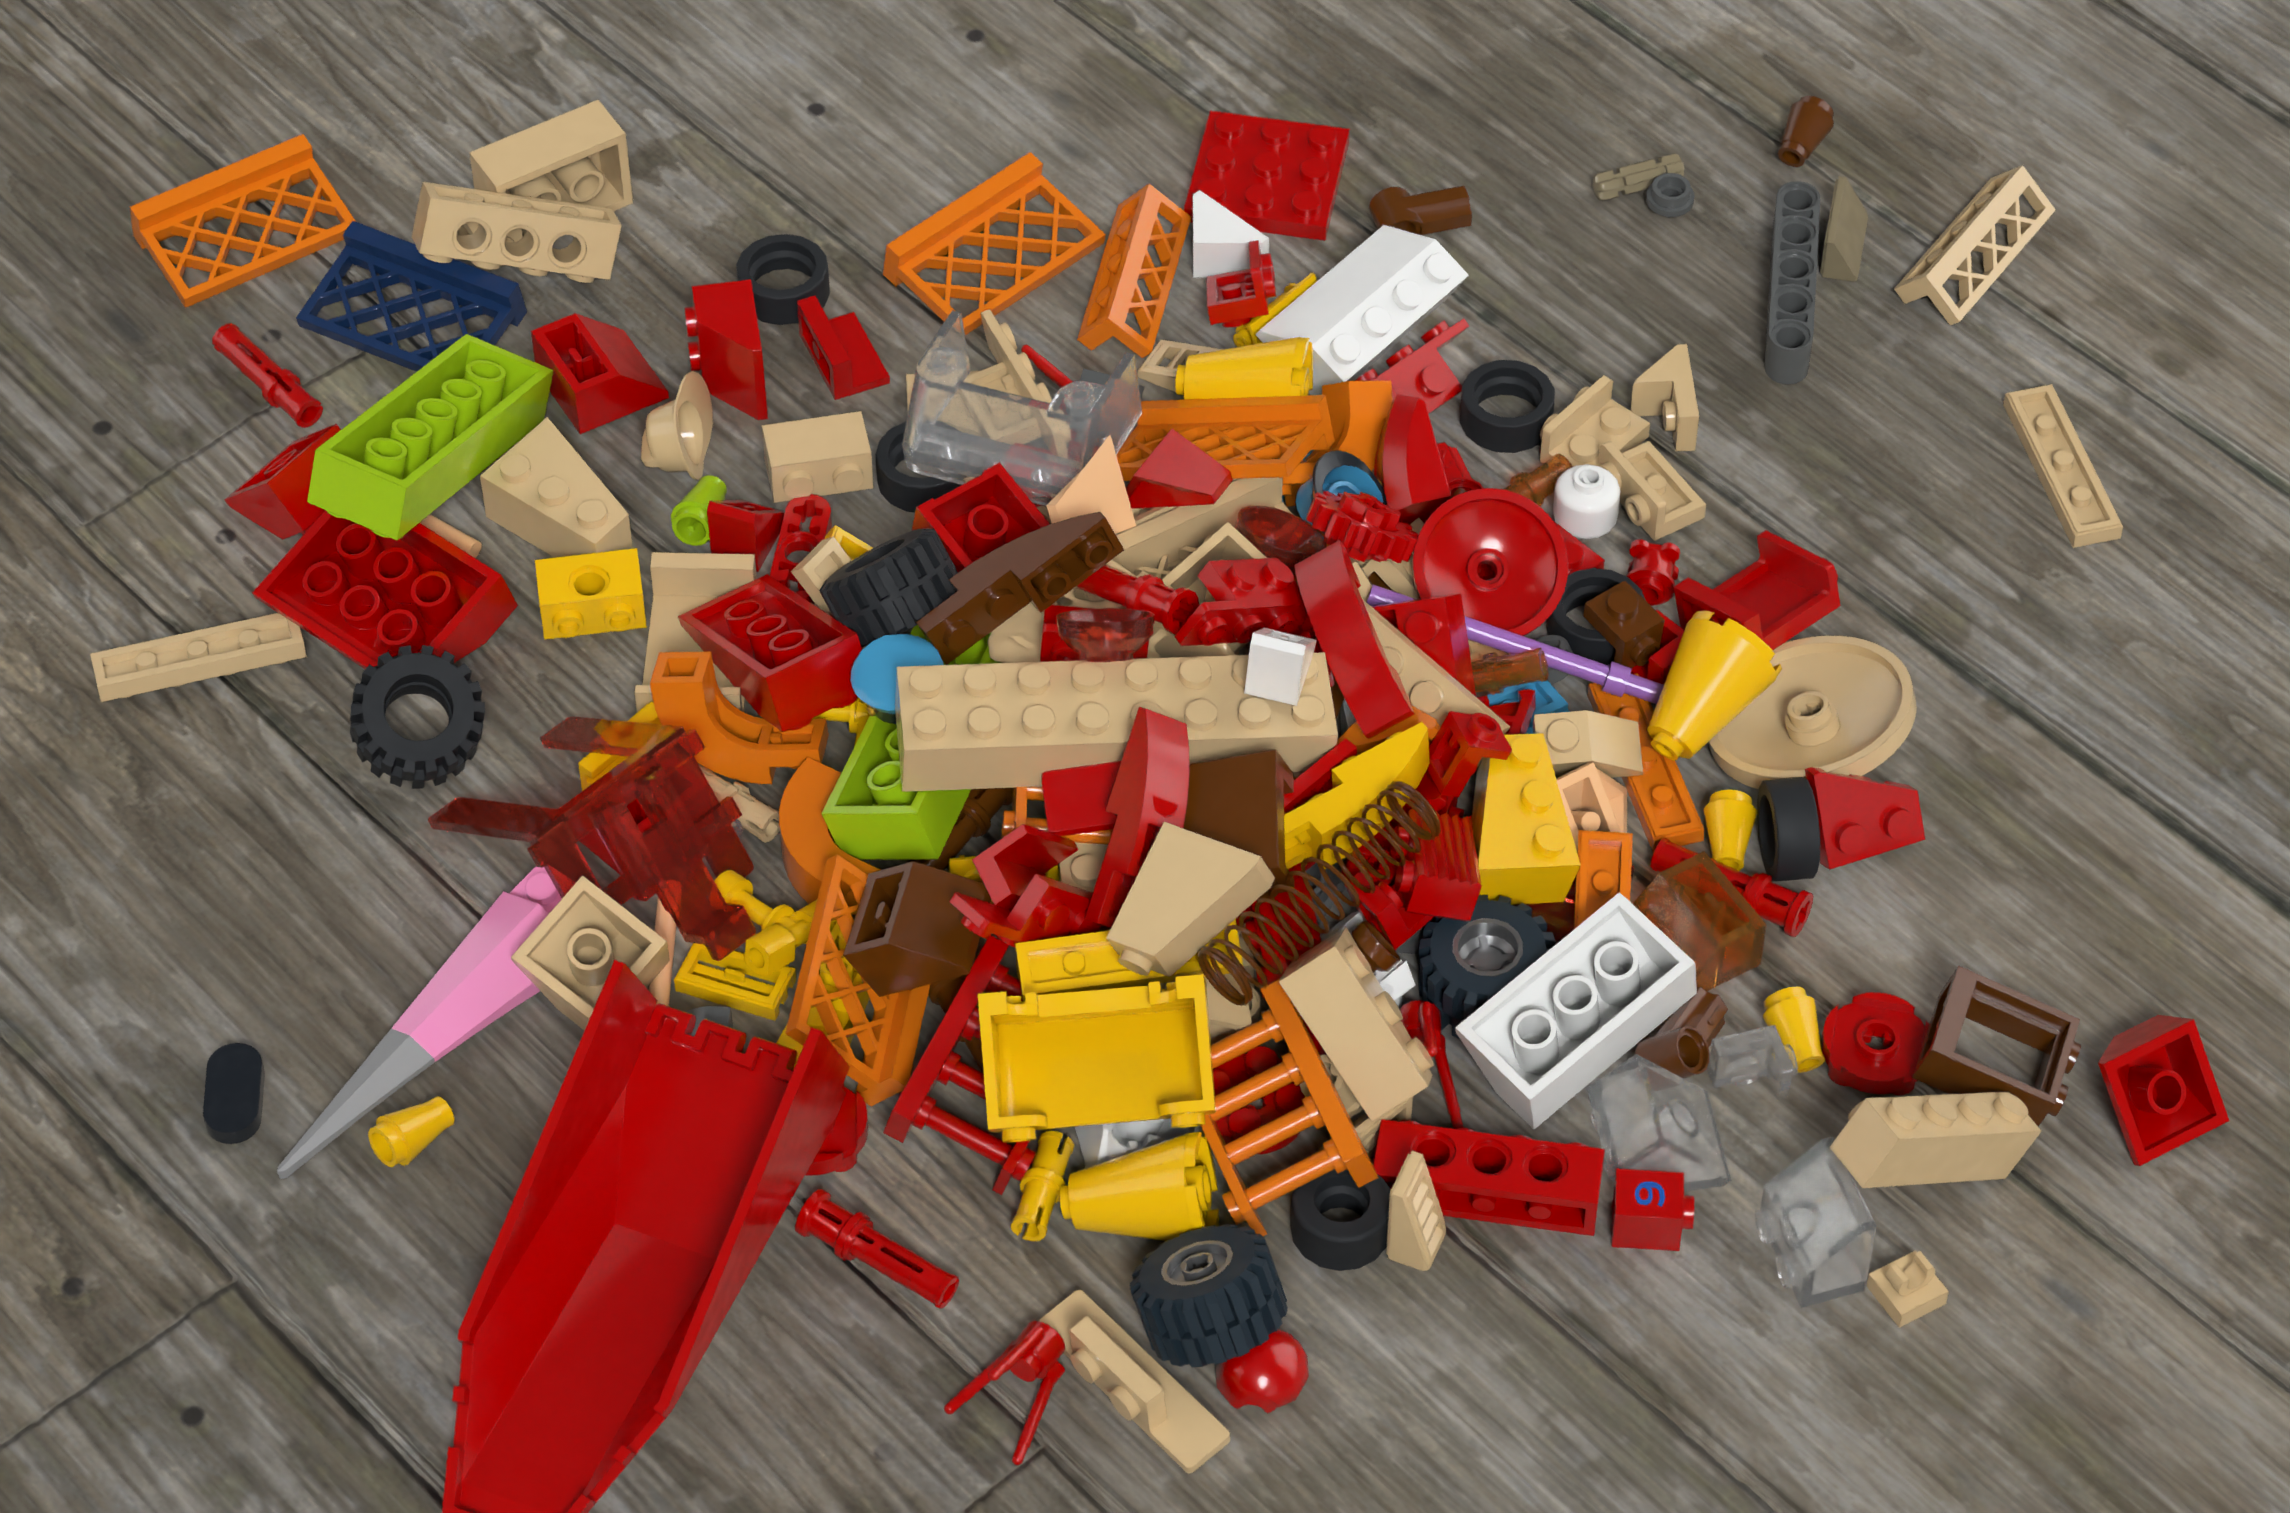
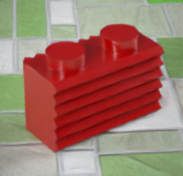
(1444, 874)

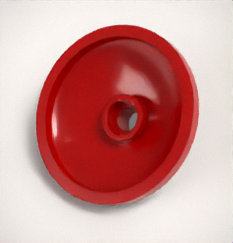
(1506, 534)

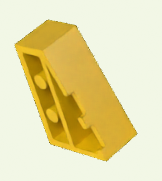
(1522, 826)

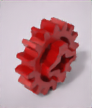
(1363, 526)

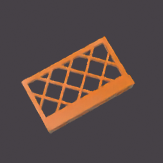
(226, 195)
(976, 212)
(1236, 432)
(897, 1017)

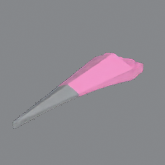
(458, 1002)

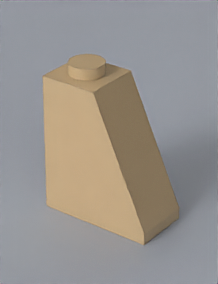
(1184, 899)

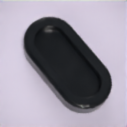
(233, 1093)

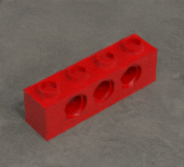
(1514, 1191)

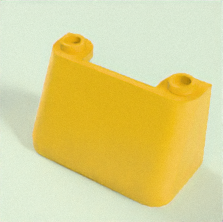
(1097, 1057)

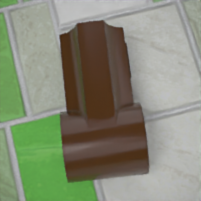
(1422, 212)
(1686, 1036)

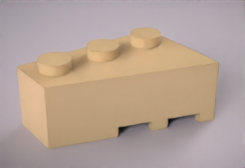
(553, 498)
(1357, 1024)

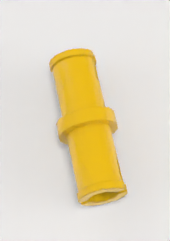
(1042, 1186)

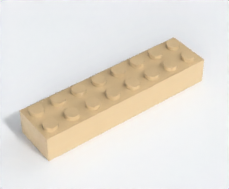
(1026, 718)

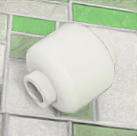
(1586, 501)

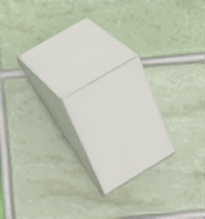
(1221, 239)
(1278, 665)

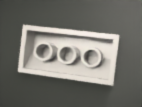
(1368, 303)
(1578, 1009)

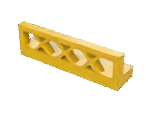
(1092, 963)

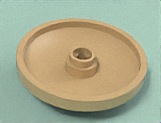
(1831, 708)

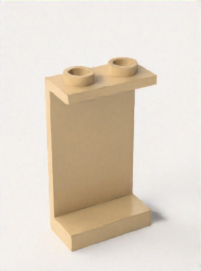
(679, 586)

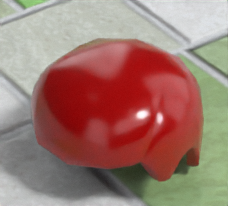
(1266, 1375)

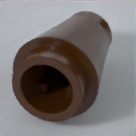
(1805, 129)

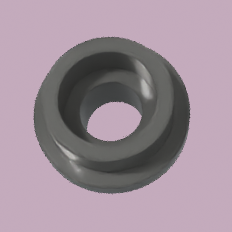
(1670, 195)

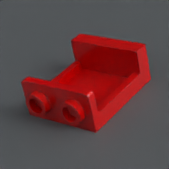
(1770, 597)

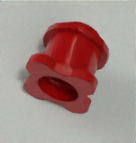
(1654, 569)

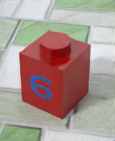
(1650, 1209)

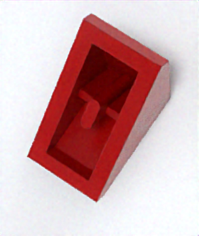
(743, 528)

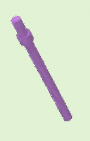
(1615, 678)

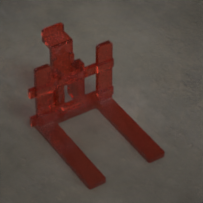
(663, 859)

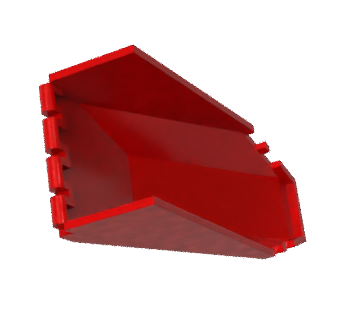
(627, 1245)

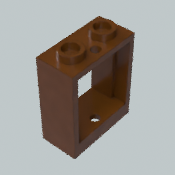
(2010, 1014)

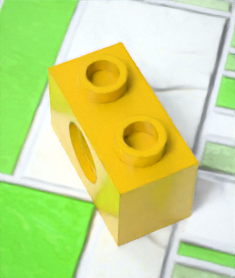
(590, 593)

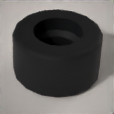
(1336, 1243)

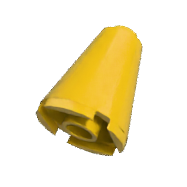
(1249, 371)
(1709, 684)
(1146, 1192)

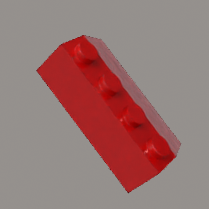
(385, 593)

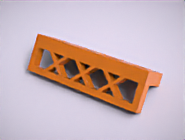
(1125, 262)

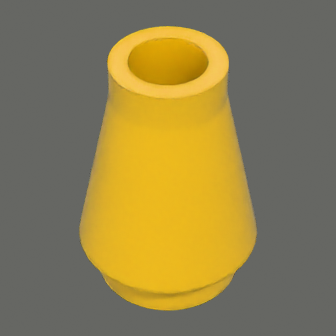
(1729, 826)
(1797, 1025)
(407, 1132)

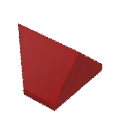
(1177, 476)

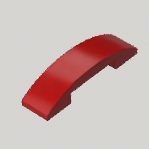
(1350, 641)

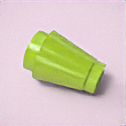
(691, 512)

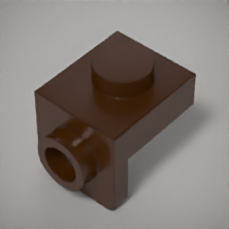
(1626, 624)

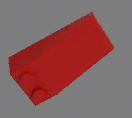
(778, 651)

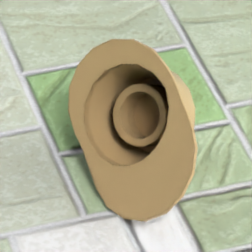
(680, 430)

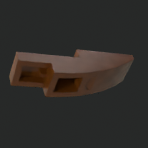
(1026, 570)

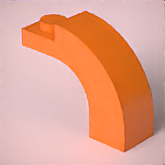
(1357, 420)
(734, 741)
(805, 835)

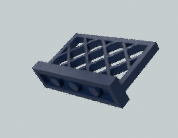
(401, 263)

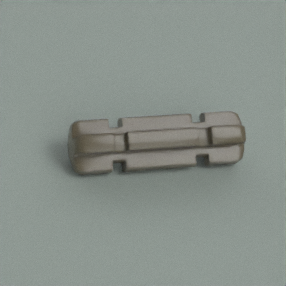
(1635, 176)

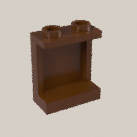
(1243, 806)

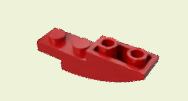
(1145, 795)

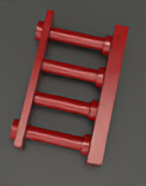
(944, 1065)

